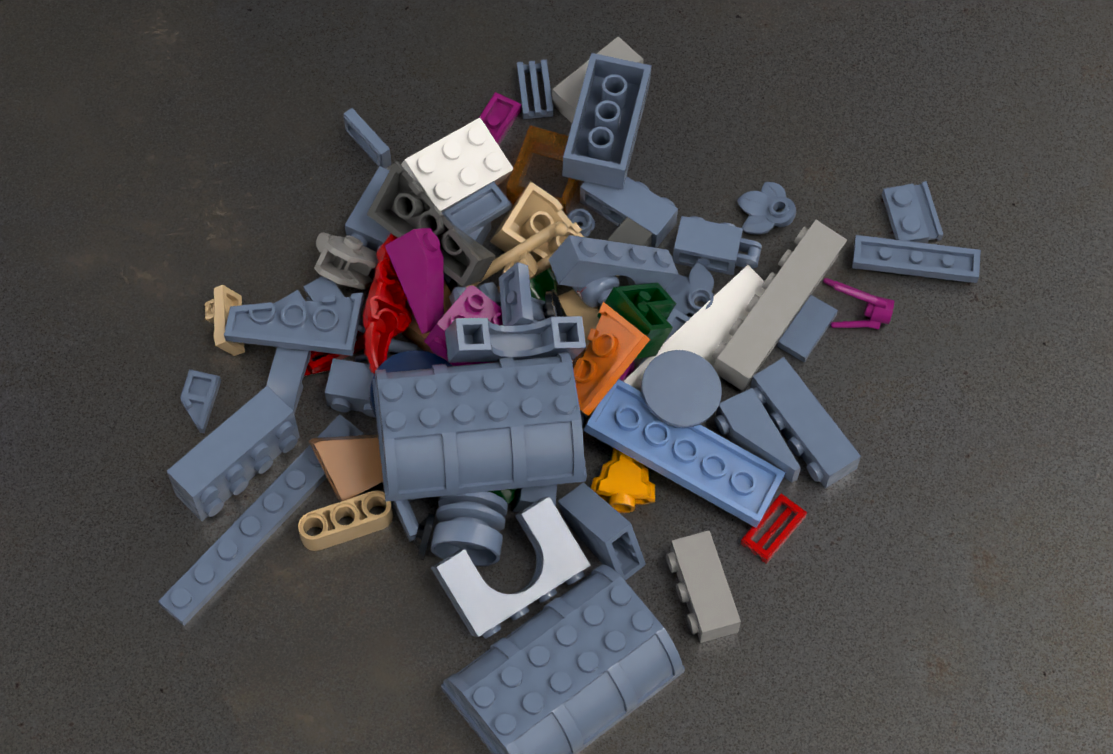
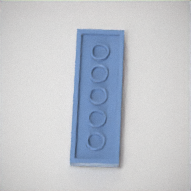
(687, 455)

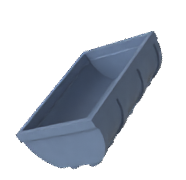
(479, 427)
(567, 671)

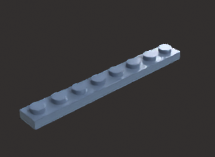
(250, 530)

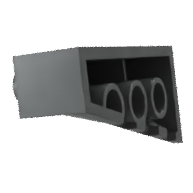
(405, 207)

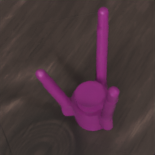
(877, 308)

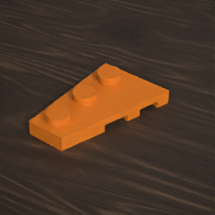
(608, 355)

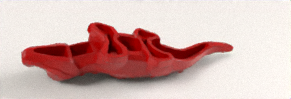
(384, 309)

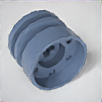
(470, 524)

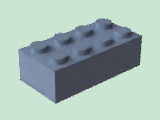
(606, 121)
(234, 454)

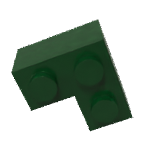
(647, 310)

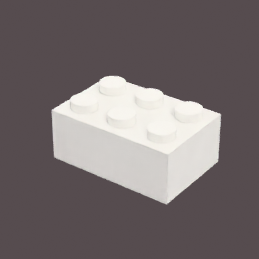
(458, 165)

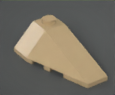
(528, 216)

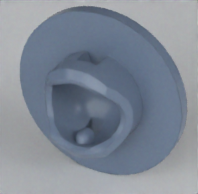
(681, 388)

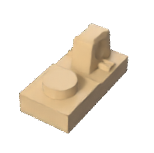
(217, 312)

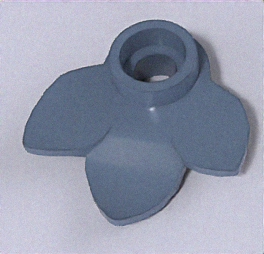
(763, 207)
(690, 289)

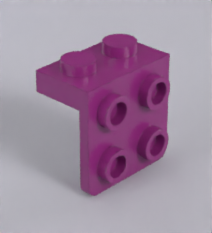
(470, 304)

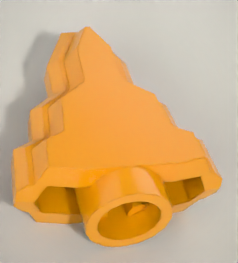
(624, 483)

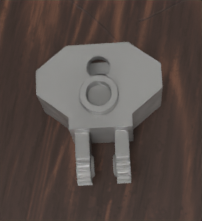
(345, 260)

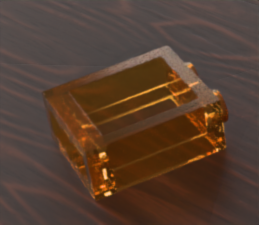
(546, 144)

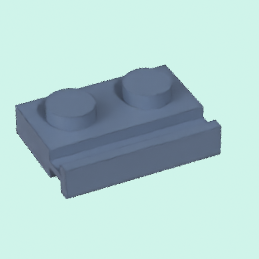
(912, 213)

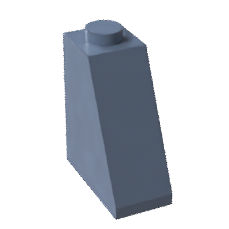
(602, 530)

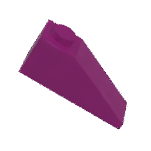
(421, 273)

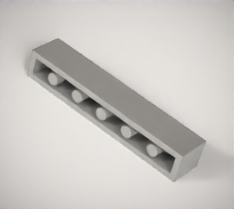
(779, 304)

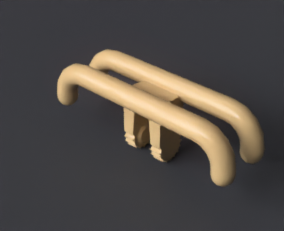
(522, 254)

